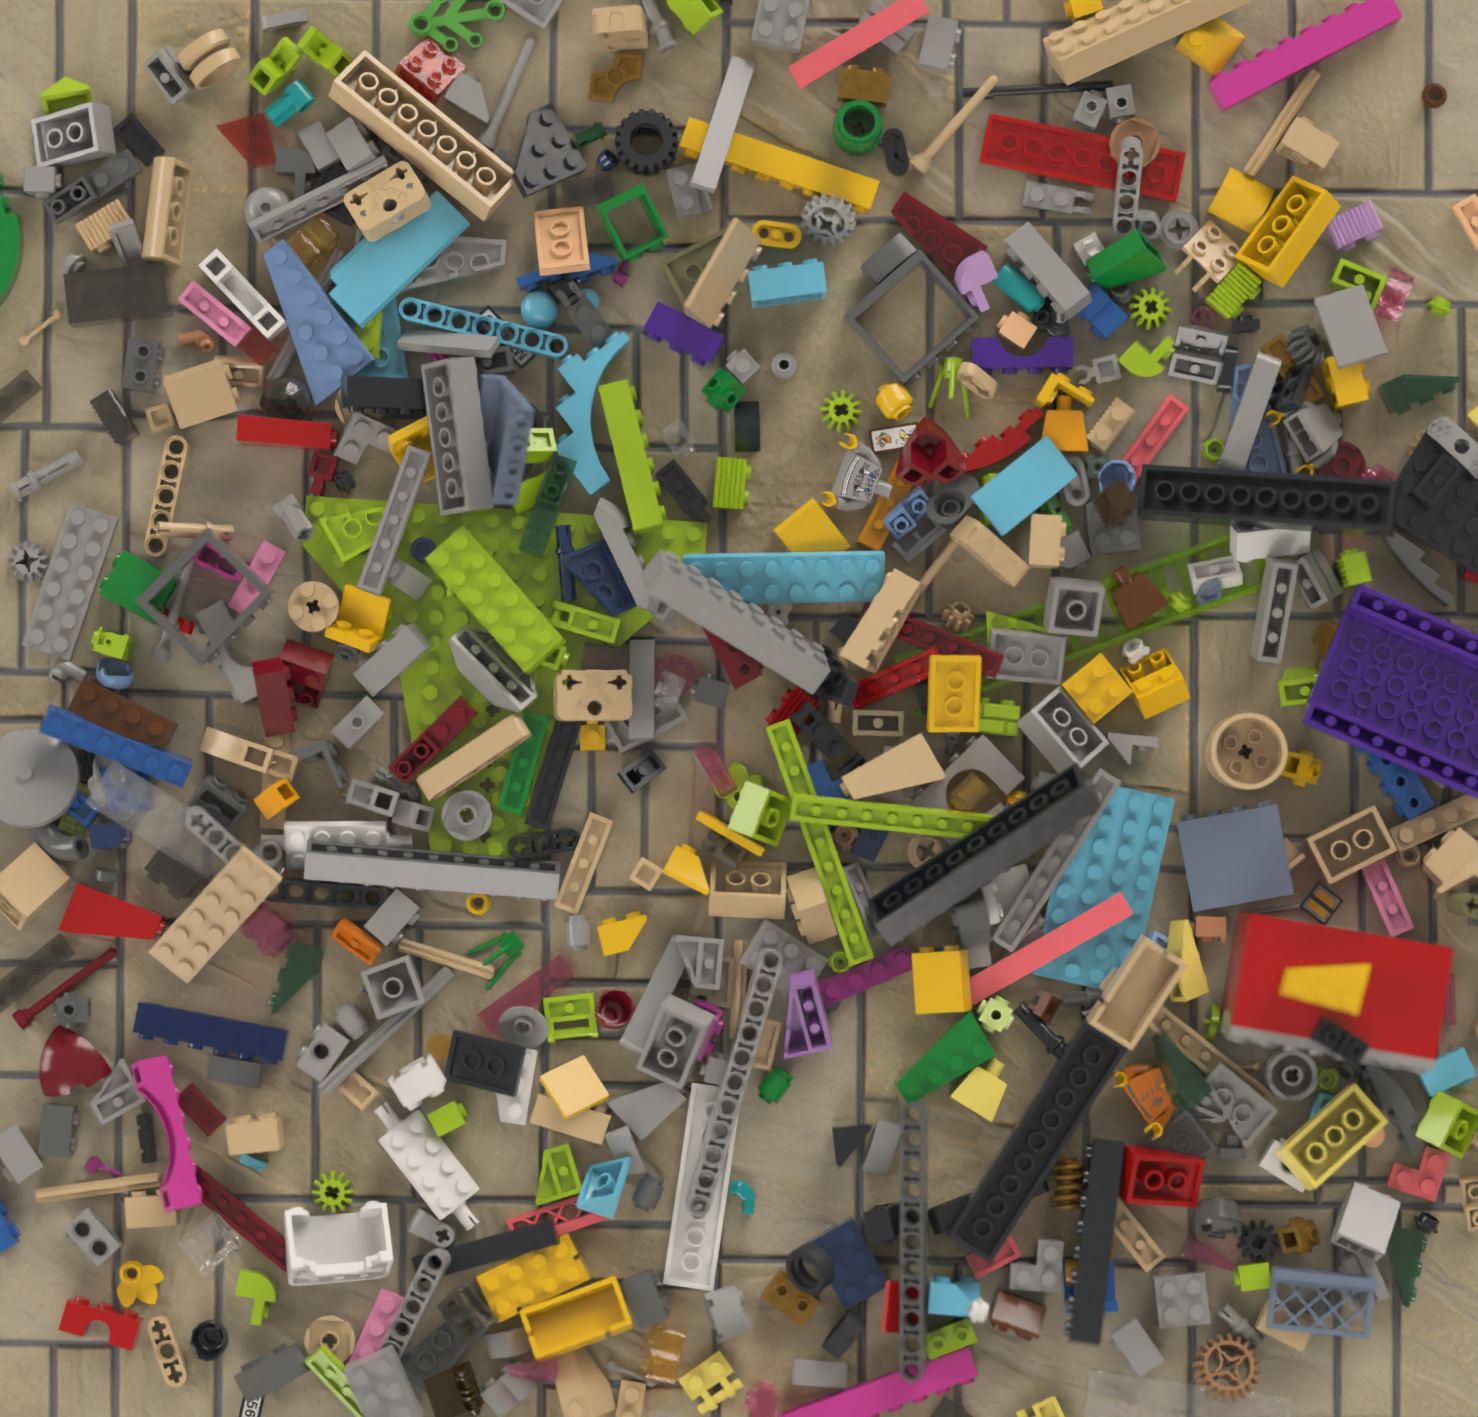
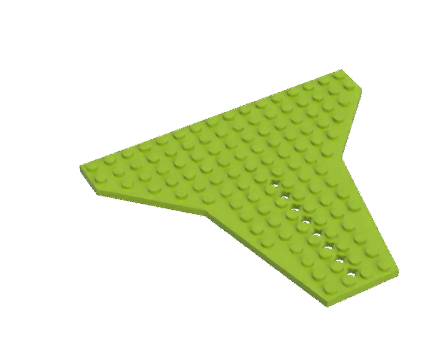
(435, 681)

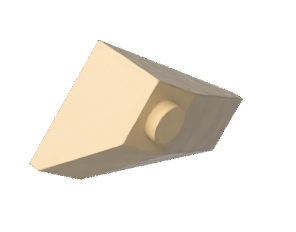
(582, 1386)

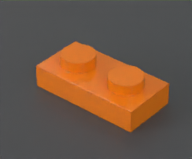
(357, 941)

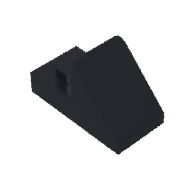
(641, 771)

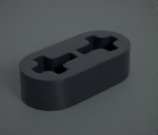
(889, 153)
(1227, 369)

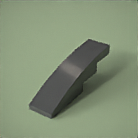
(1408, 557)

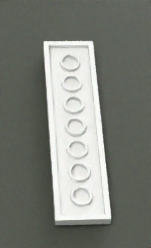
(694, 1239)

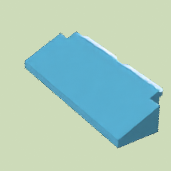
(383, 268)

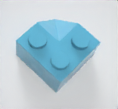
(950, 1295)

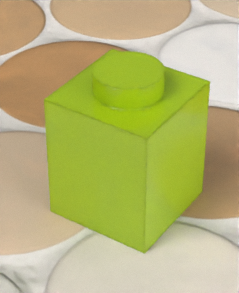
(448, 1117)
(1252, 1276)

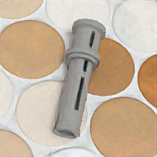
(658, 26)
(74, 460)

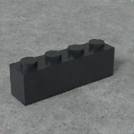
(383, 395)

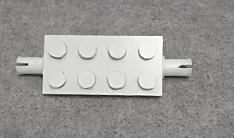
(350, 832)
(428, 1165)

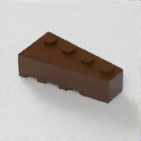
(120, 714)

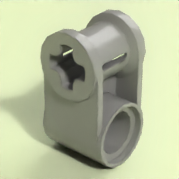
(427, 1225)

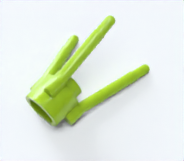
(950, 369)

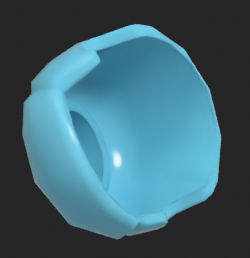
(539, 309)

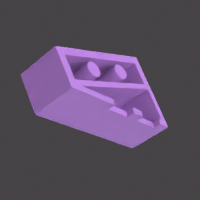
(806, 1017)

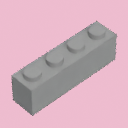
(1047, 270)
(1274, 610)

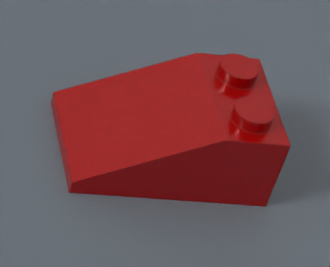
(1160, 1177)

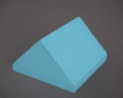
(603, 1187)

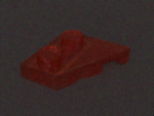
(251, 139)

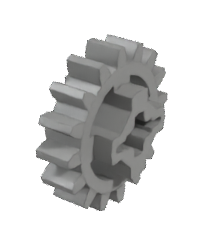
(828, 219)

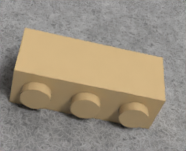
(587, 1125)

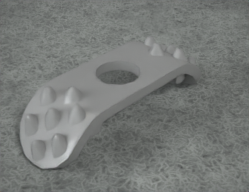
(1446, 434)

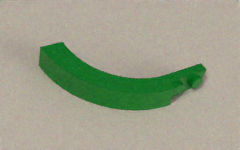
(10, 245)

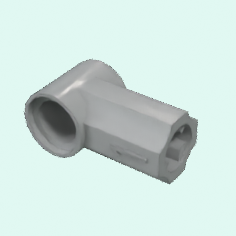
(293, 516)

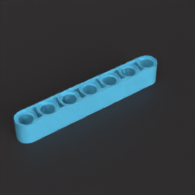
(474, 320)

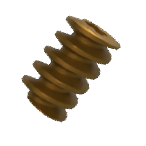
(1067, 1183)

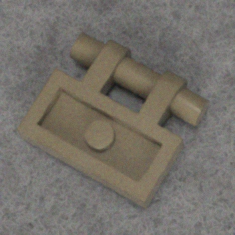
(719, 997)

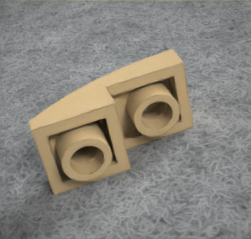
(1469, 1198)

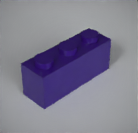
(683, 334)

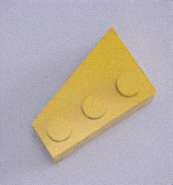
(1329, 986)

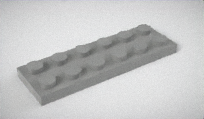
(70, 581)

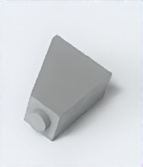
(647, 1107)

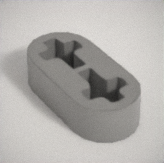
(283, 20)

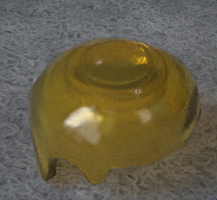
(1322, 637)

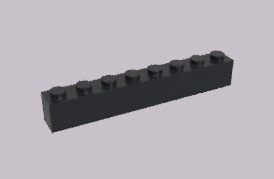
(1095, 1243)

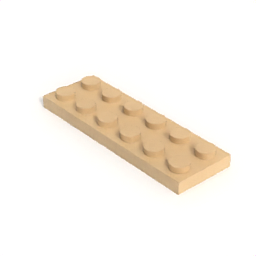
(215, 914)

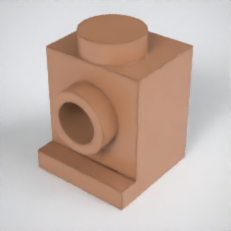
(1209, 927)

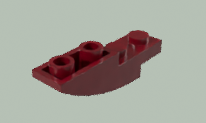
(433, 740)

